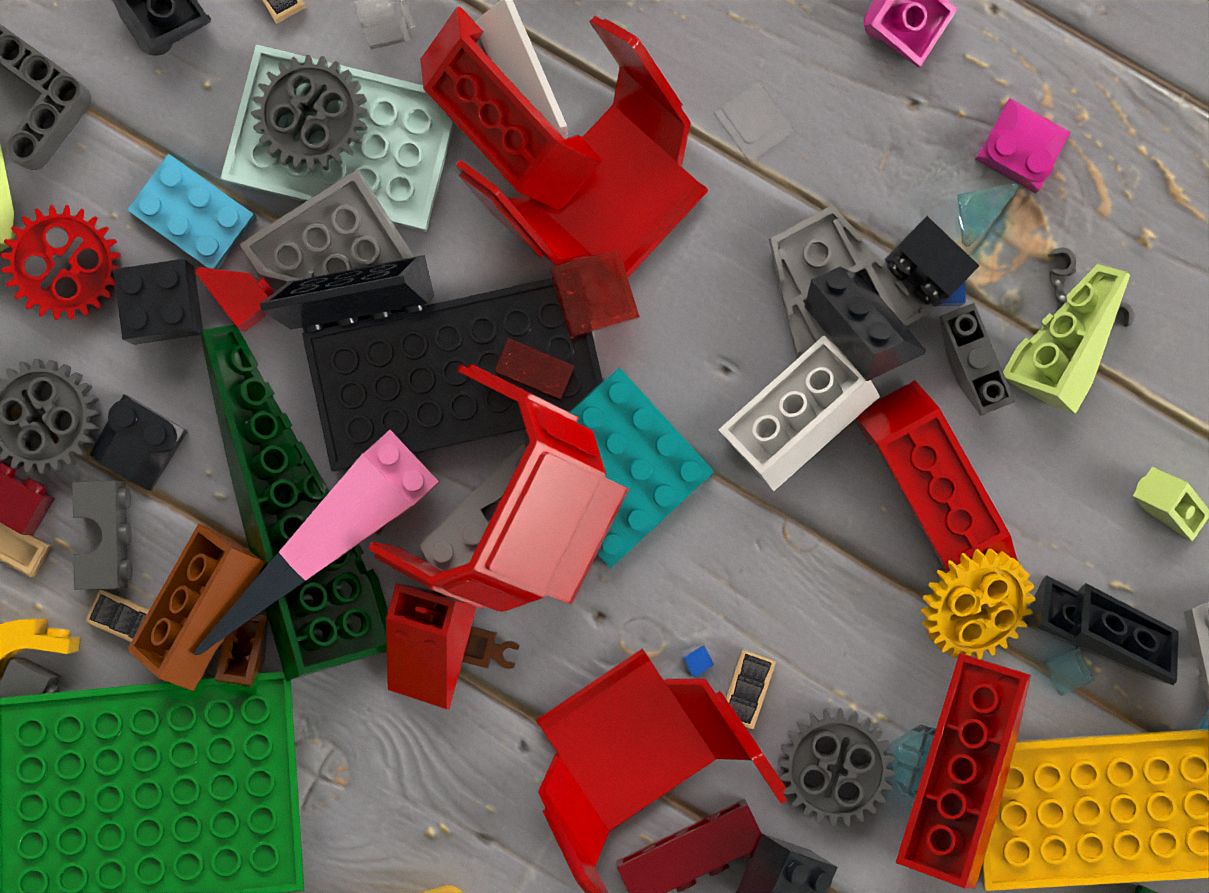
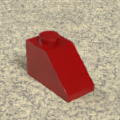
(237, 294)

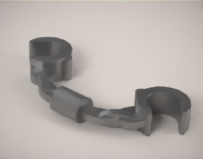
(1058, 278)

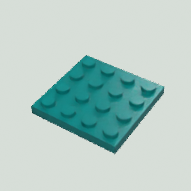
(641, 454)

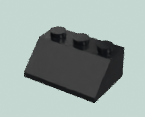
(860, 323)

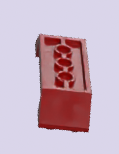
(502, 118)
(934, 475)

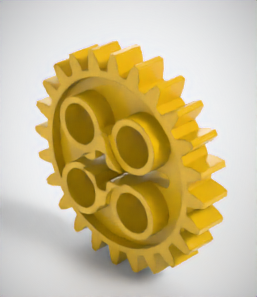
(977, 604)

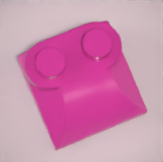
(909, 25)
(1023, 146)

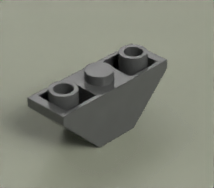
(974, 360)

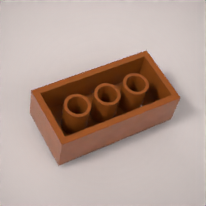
(191, 603)

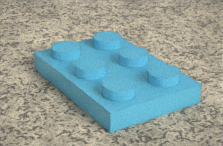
(191, 212)

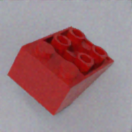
(426, 643)

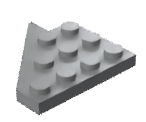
(328, 235)

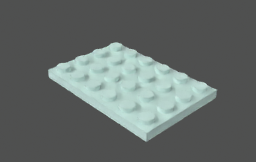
(398, 154)

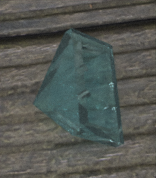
(980, 208)
(910, 758)

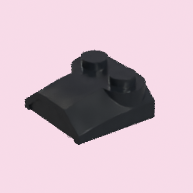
(161, 22)
(137, 442)

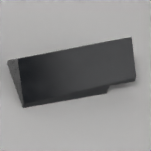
(1106, 629)

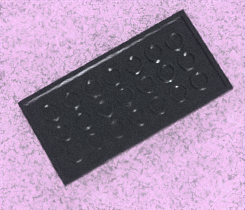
(406, 379)

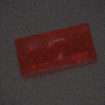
(534, 368)

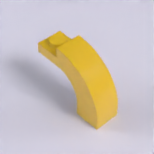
(32, 634)

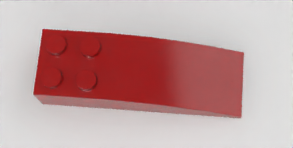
(965, 772)

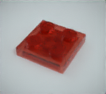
(594, 293)

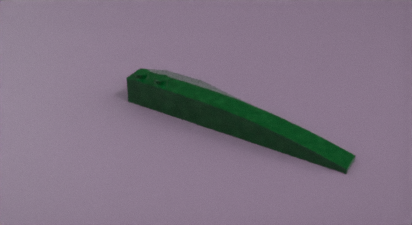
(341, 608)

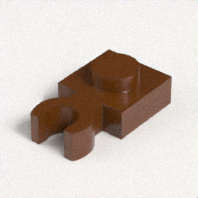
(482, 648)

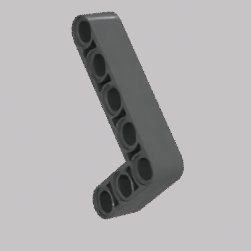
(49, 103)

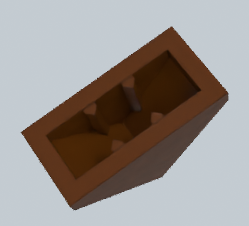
(243, 653)

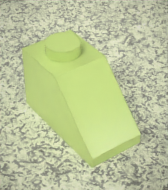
(1172, 502)

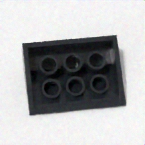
(352, 294)

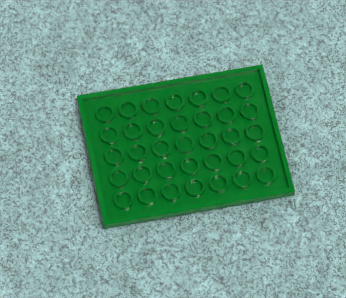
(151, 790)

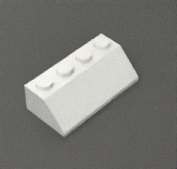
(512, 52)
(799, 412)

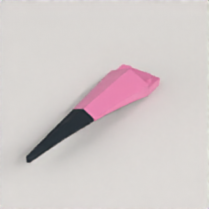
(366, 499)

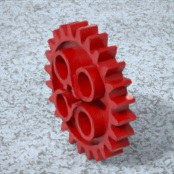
(33, 242)

